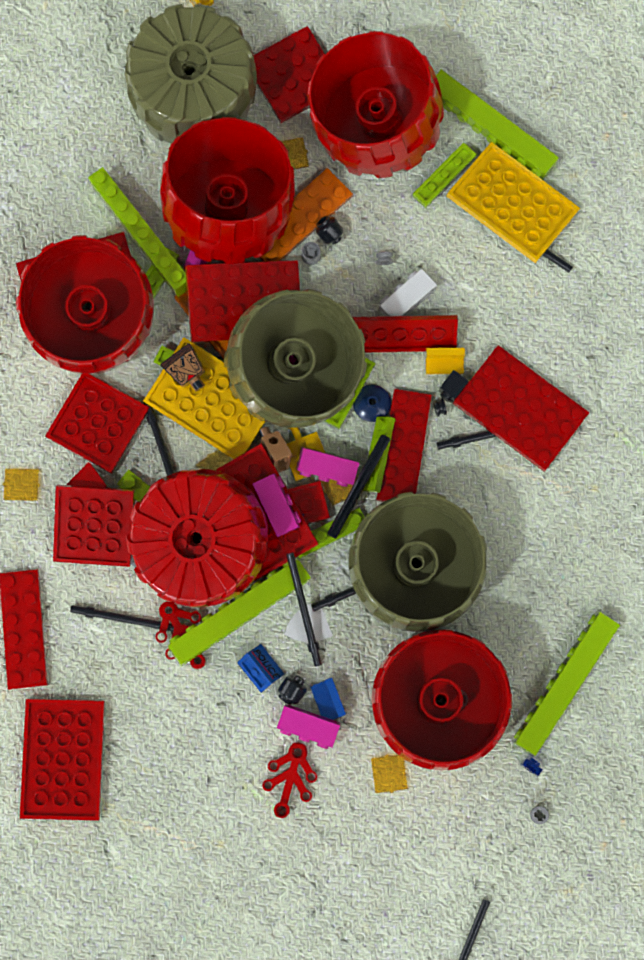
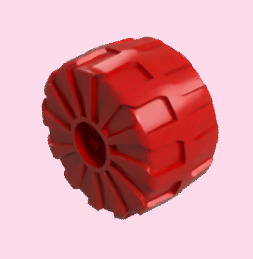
(373, 75)
(227, 190)
(77, 274)
(231, 533)
(441, 665)

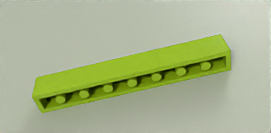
(495, 126)
(139, 231)
(236, 614)
(566, 684)

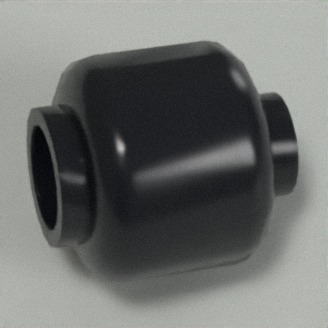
(329, 230)
(292, 689)

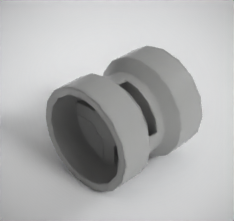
(313, 250)

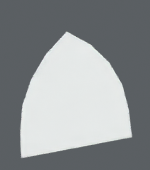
(296, 629)

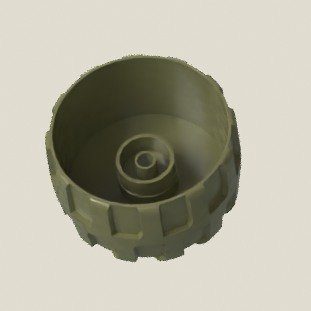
(185, 42)
(326, 351)
(425, 530)

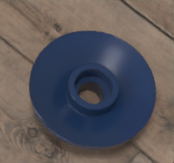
(367, 411)

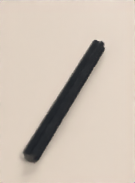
(358, 486)

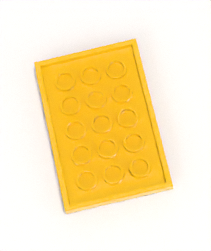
(513, 202)
(211, 411)

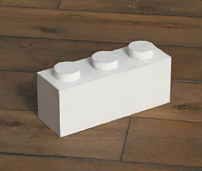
(408, 295)

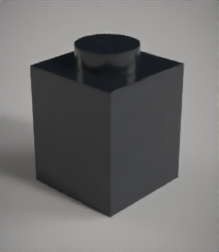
(452, 386)

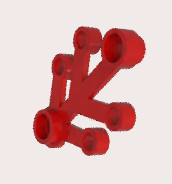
(179, 629)
(291, 776)

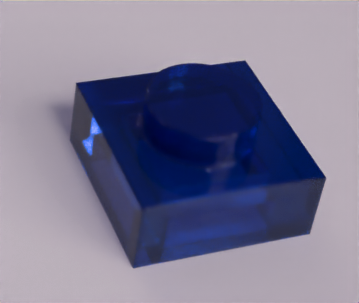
(532, 766)

